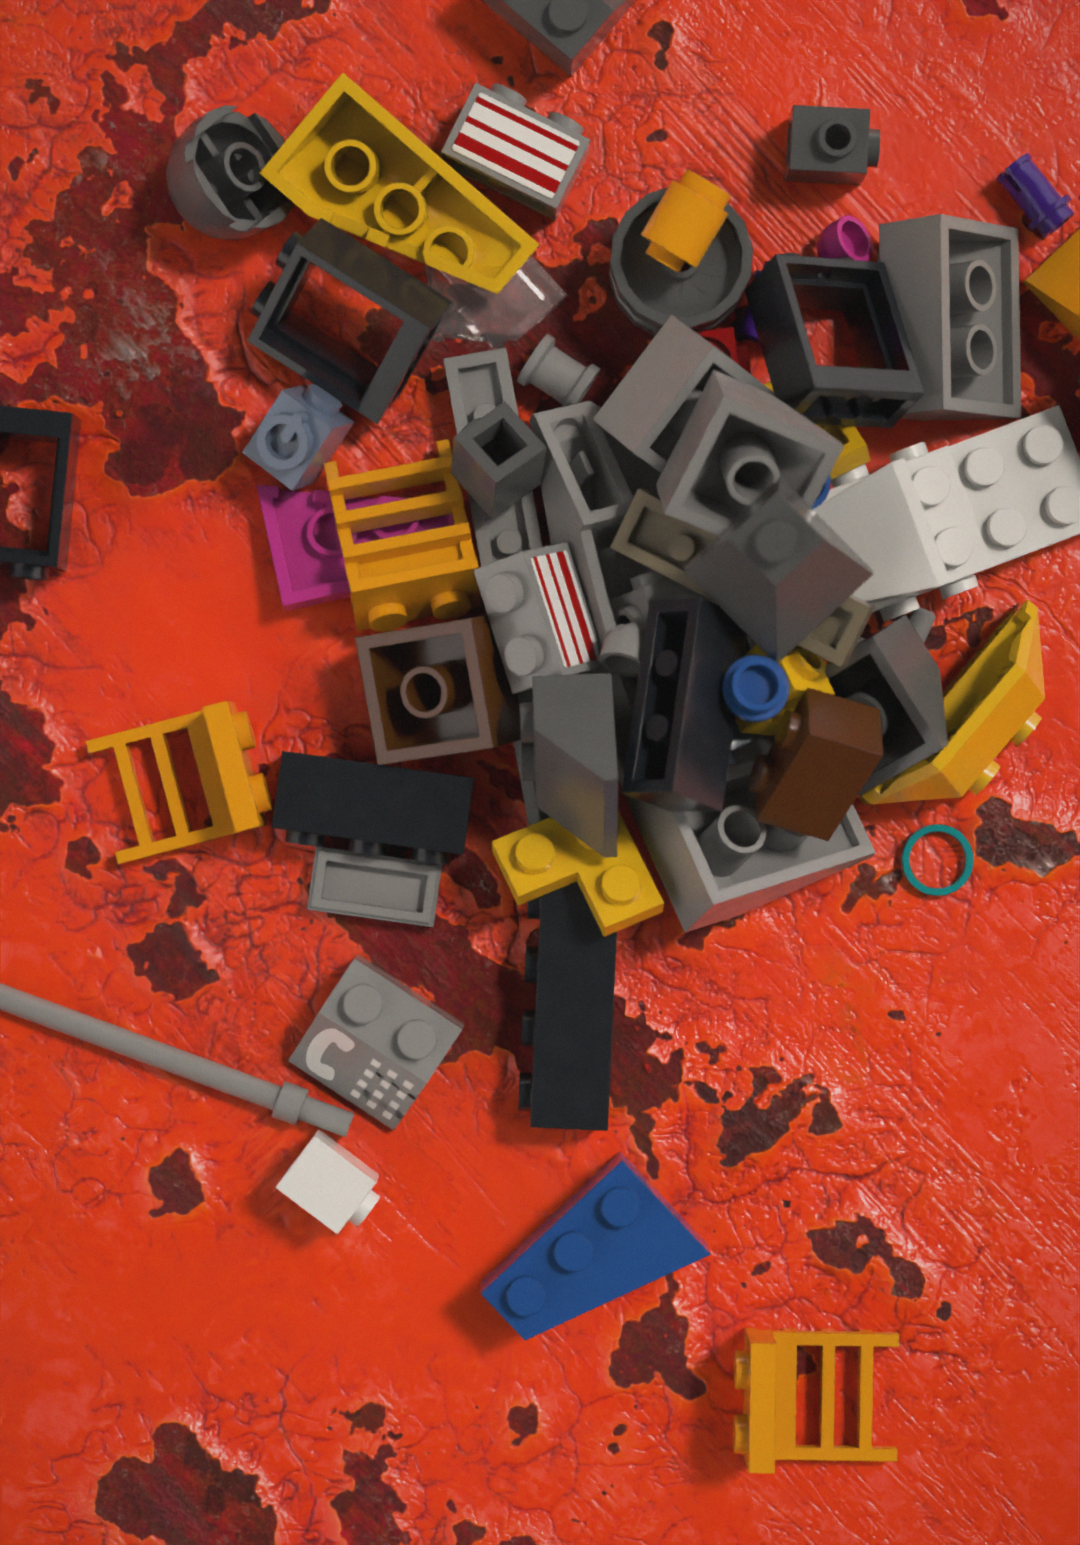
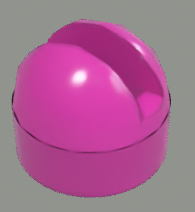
(845, 239)

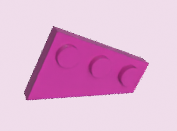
(308, 545)

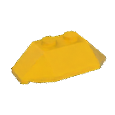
(984, 710)

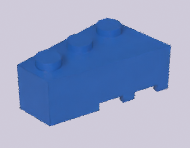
(591, 1251)

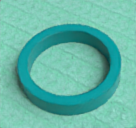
(968, 853)

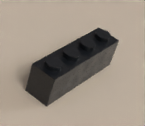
(571, 1015)

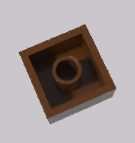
(437, 690)

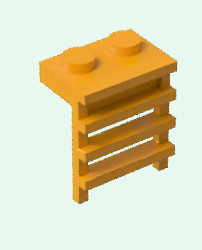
(411, 572)
(232, 790)
(769, 1382)

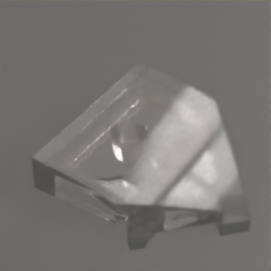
(492, 316)

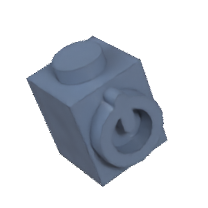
(299, 435)

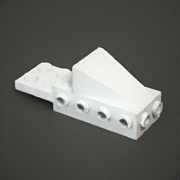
(956, 510)

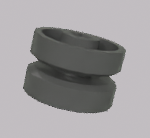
(698, 296)

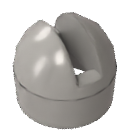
(623, 649)

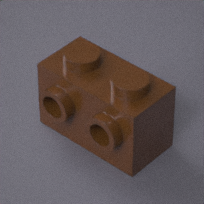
(816, 764)

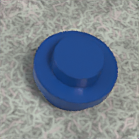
(755, 688)

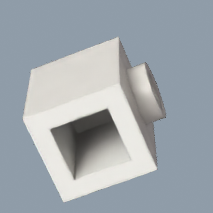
(330, 1183)

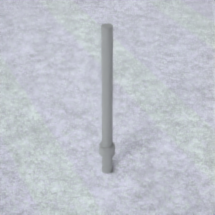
(287, 1101)

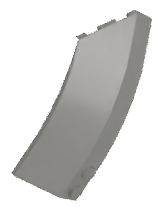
(707, 860)

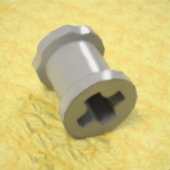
(557, 373)

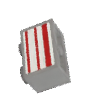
(516, 149)
(539, 615)

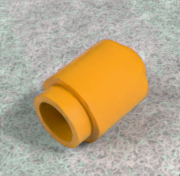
(685, 221)

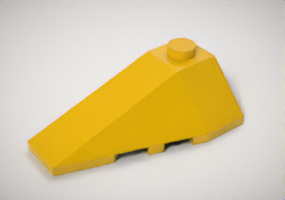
(387, 186)

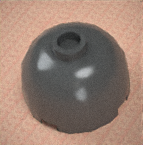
(218, 178)

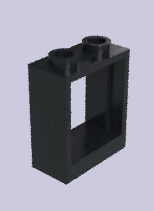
(325, 360)
(835, 395)
(65, 431)

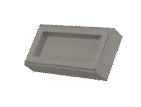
(374, 886)

